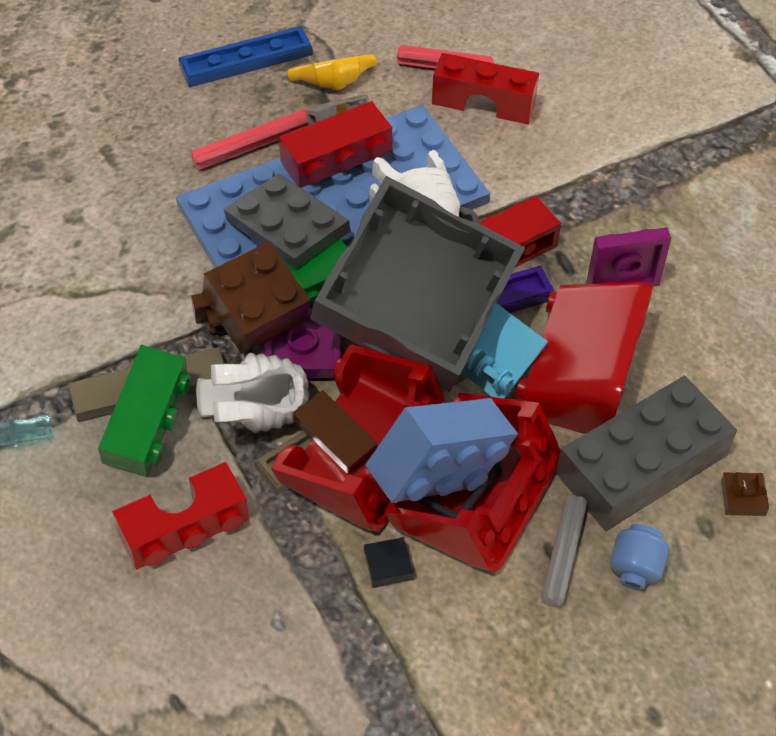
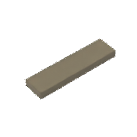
(100, 394)

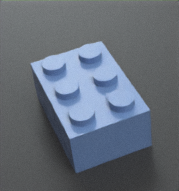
(441, 449)

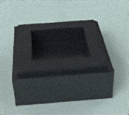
(388, 562)

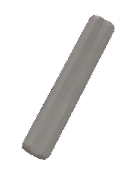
(564, 551)

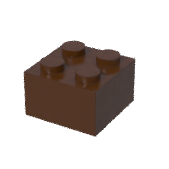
(255, 296)

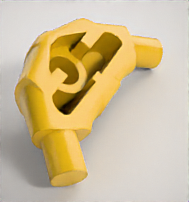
(333, 73)

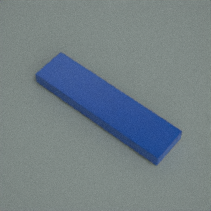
(245, 56)

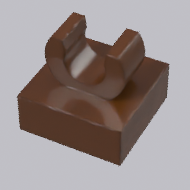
(204, 313)
(744, 494)

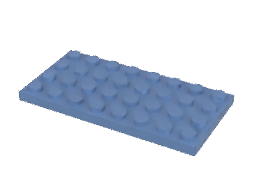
(346, 192)

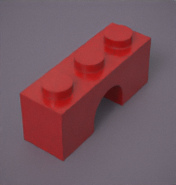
(508, 87)
(155, 534)

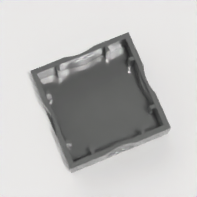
(416, 282)

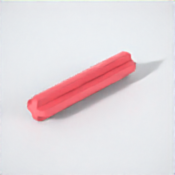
(429, 57)

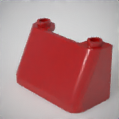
(587, 352)
(374, 394)
(495, 522)

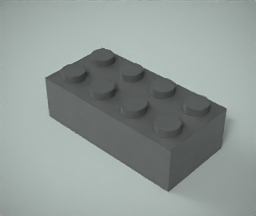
(645, 452)

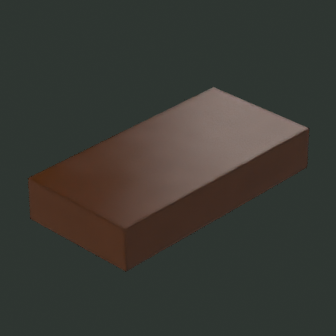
(334, 431)

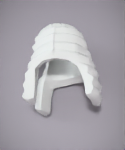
(429, 180)
(256, 392)

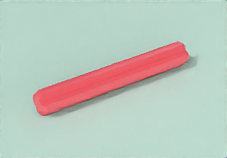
(248, 140)

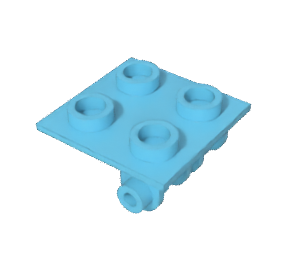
(502, 353)

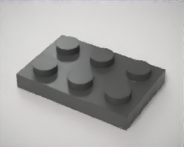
(289, 219)

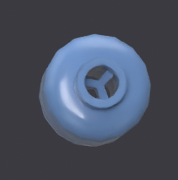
(639, 556)

